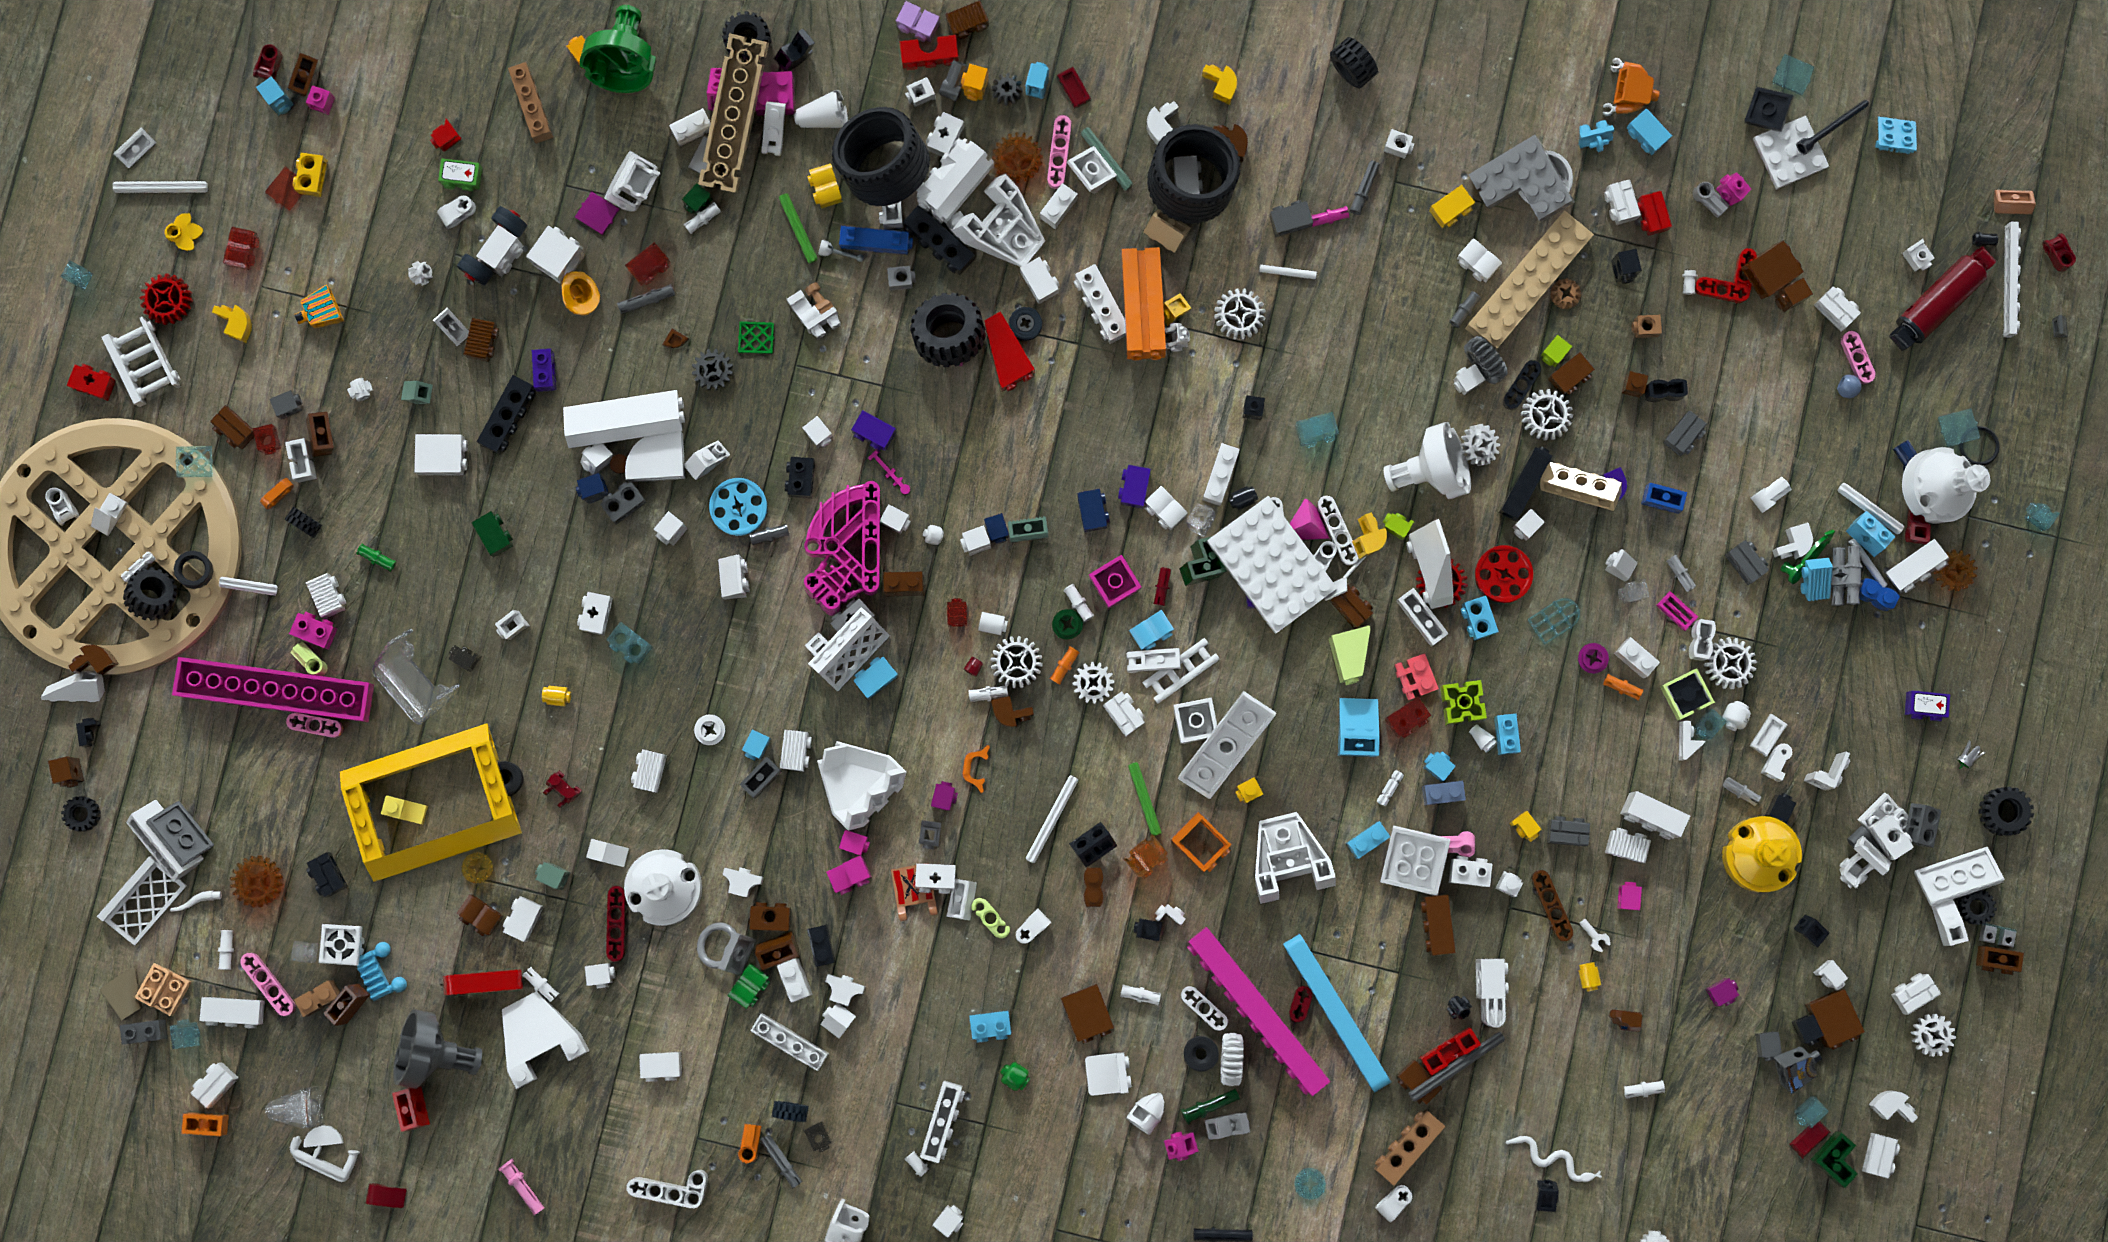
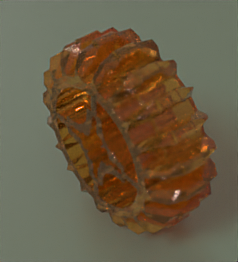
(1024, 157)
(250, 887)

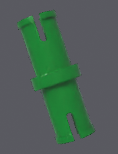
(376, 557)

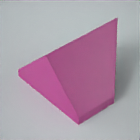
(1308, 522)

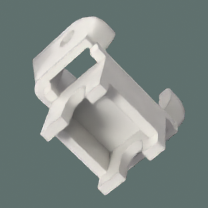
(634, 178)
(843, 1227)

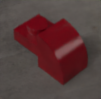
(1917, 529)

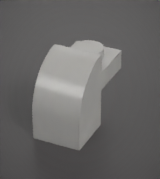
(1227, 1125)

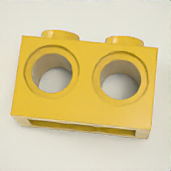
(314, 174)

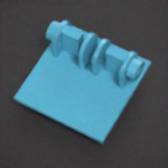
(1897, 135)

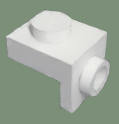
(1176, 914)

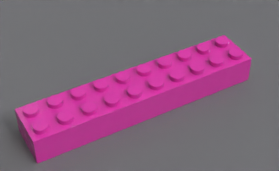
(273, 689)
(1258, 1011)

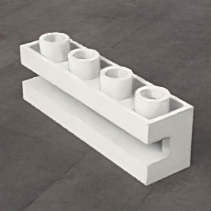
(789, 1042)

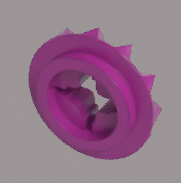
(1601, 655)

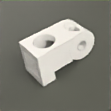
(1776, 762)

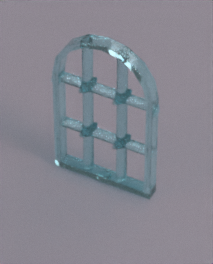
(1552, 626)

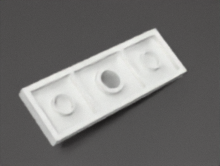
(1226, 745)

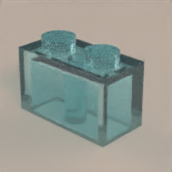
(1317, 429)

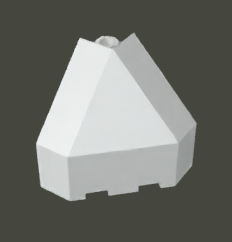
(858, 782)

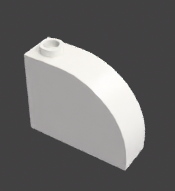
(656, 458)

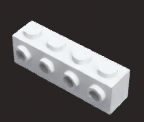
(1101, 303)
(940, 1124)

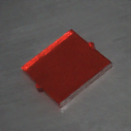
(282, 189)

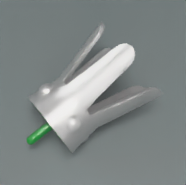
(1967, 760)

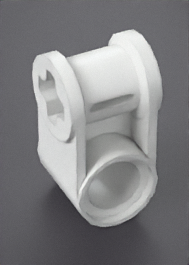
(454, 212)
(62, 509)
(1324, 560)
(1034, 924)
(1392, 1205)

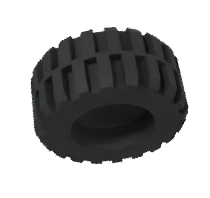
(944, 310)

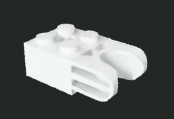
(1492, 990)

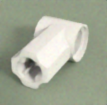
(1767, 497)

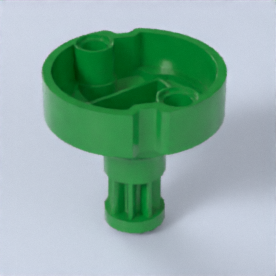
(618, 57)

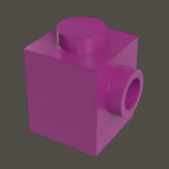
(944, 796)
(1723, 992)

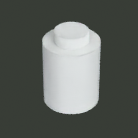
(992, 623)

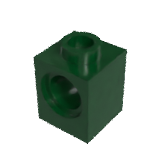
(696, 199)

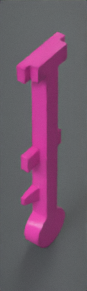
(905, 489)

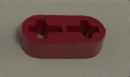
(1305, 1005)

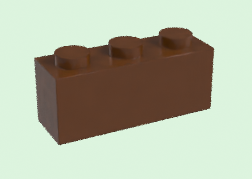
(1438, 925)

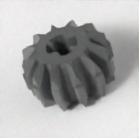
(999, 89)

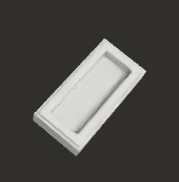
(1768, 735)

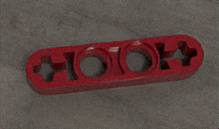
(612, 923)

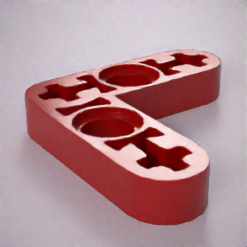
(1737, 283)

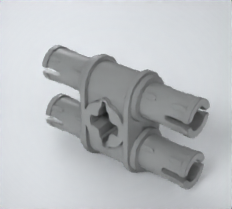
(1846, 576)

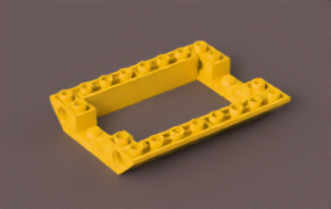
(501, 805)

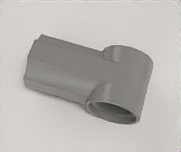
(1712, 201)

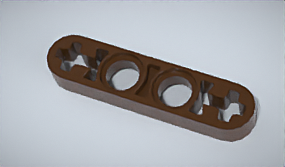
(1554, 904)

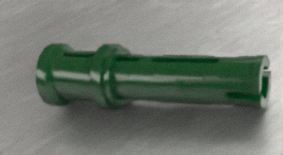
(1199, 1111)

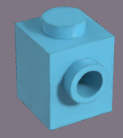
(1439, 765)

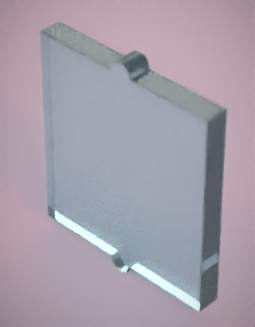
(1793, 74)
(1959, 427)

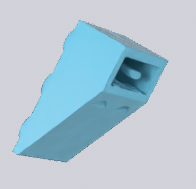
(1358, 727)

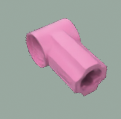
(1462, 844)

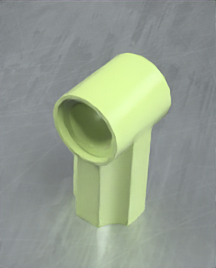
(308, 659)

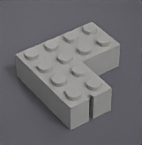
(1524, 169)

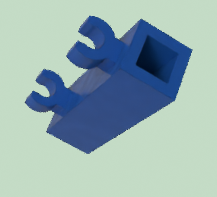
(875, 240)

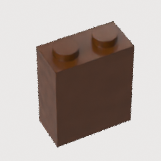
(1772, 269)
(903, 584)
(1087, 1013)
(1836, 1018)

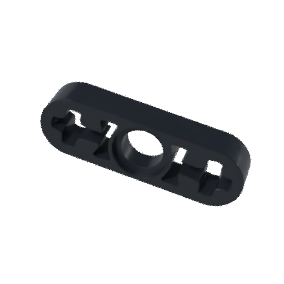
(1533, 376)

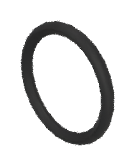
(1995, 453)

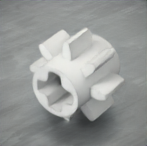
(420, 273)
(360, 389)

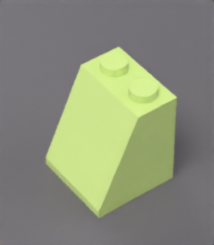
(1349, 653)

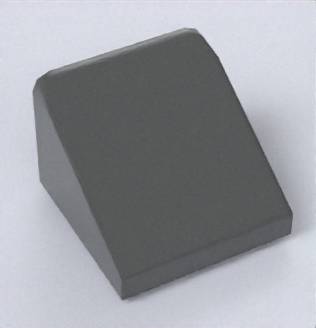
(2060, 326)

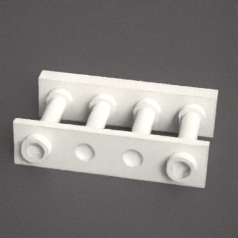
(130, 377)

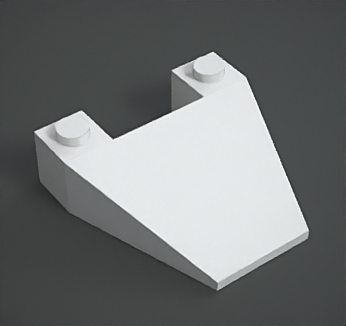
(1007, 230)
(1433, 555)
(1287, 851)
(531, 1030)

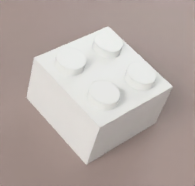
(1195, 720)

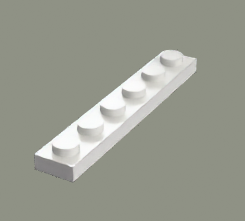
(2011, 274)

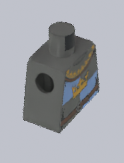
(1796, 1068)

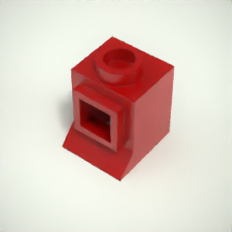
(444, 136)

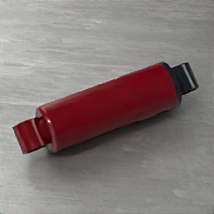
(1942, 298)

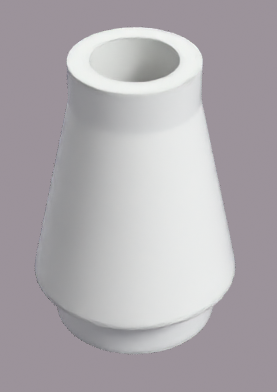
(1483, 738)

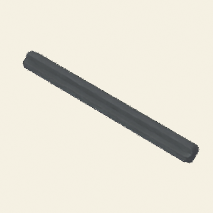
(1456, 1066)

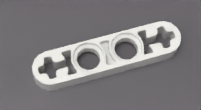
(1335, 531)

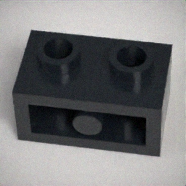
(800, 477)

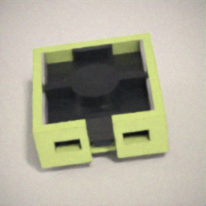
(1687, 694)

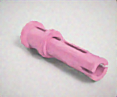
(516, 1179)

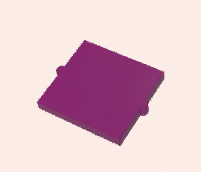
(597, 213)

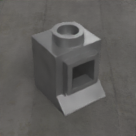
(933, 826)

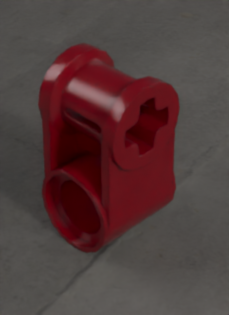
(267, 66)
(2059, 251)

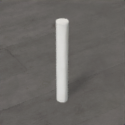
(1287, 271)
(1869, 564)

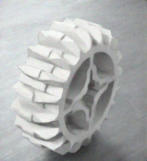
(1248, 312)
(1553, 399)
(1027, 649)
(1743, 653)
(1231, 1059)

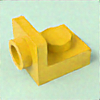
(1175, 308)

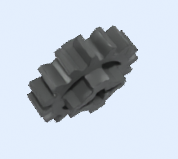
(717, 363)

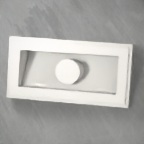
(134, 148)
(962, 899)

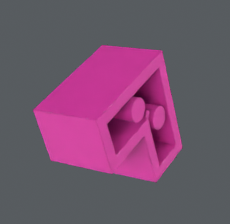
(849, 874)

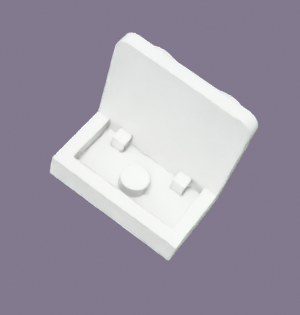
(1107, 1074)

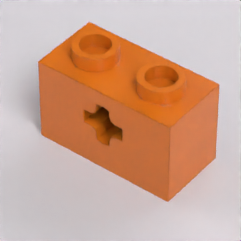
(205, 1124)

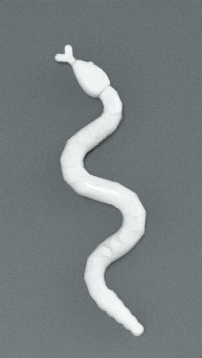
(1585, 1177)

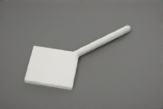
(1341, 584)

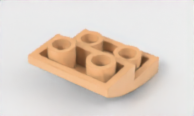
(163, 989)

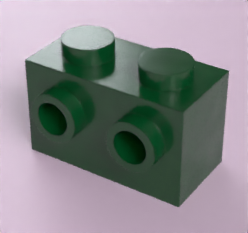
(492, 533)

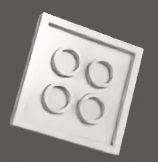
(1782, 157)
(1415, 860)

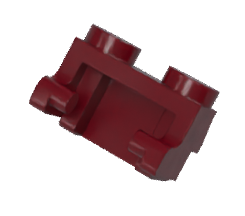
(562, 788)

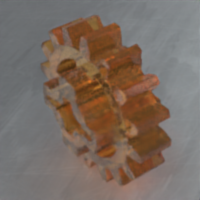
(1956, 578)

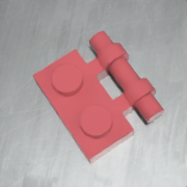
(1421, 674)

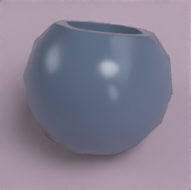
(1849, 386)

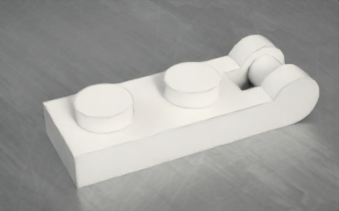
(773, 127)
(1154, 660)

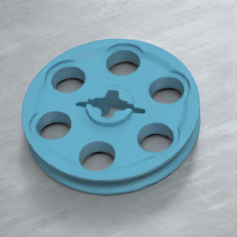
(732, 514)

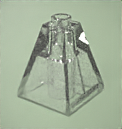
(300, 1108)

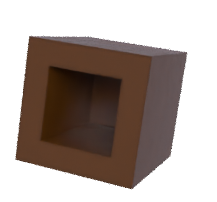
(1634, 384)

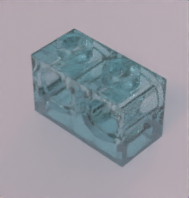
(632, 640)

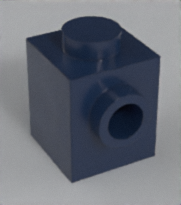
(997, 528)

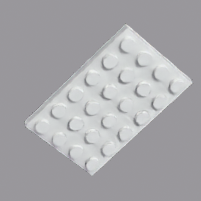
(1271, 564)

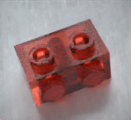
(1408, 717)

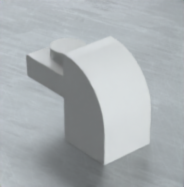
(1157, 121)
(1800, 542)
(1889, 1102)

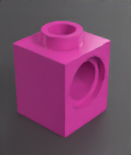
(320, 100)
(854, 843)
(1629, 896)

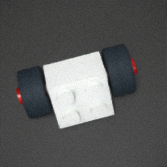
(498, 250)

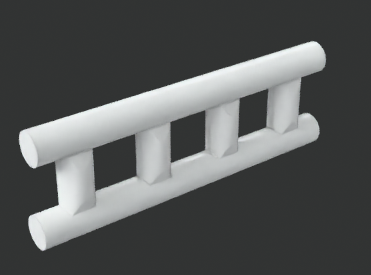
(1179, 682)

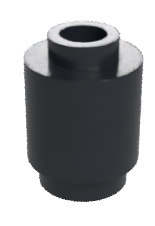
(1243, 498)

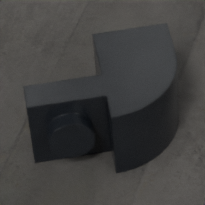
(795, 52)

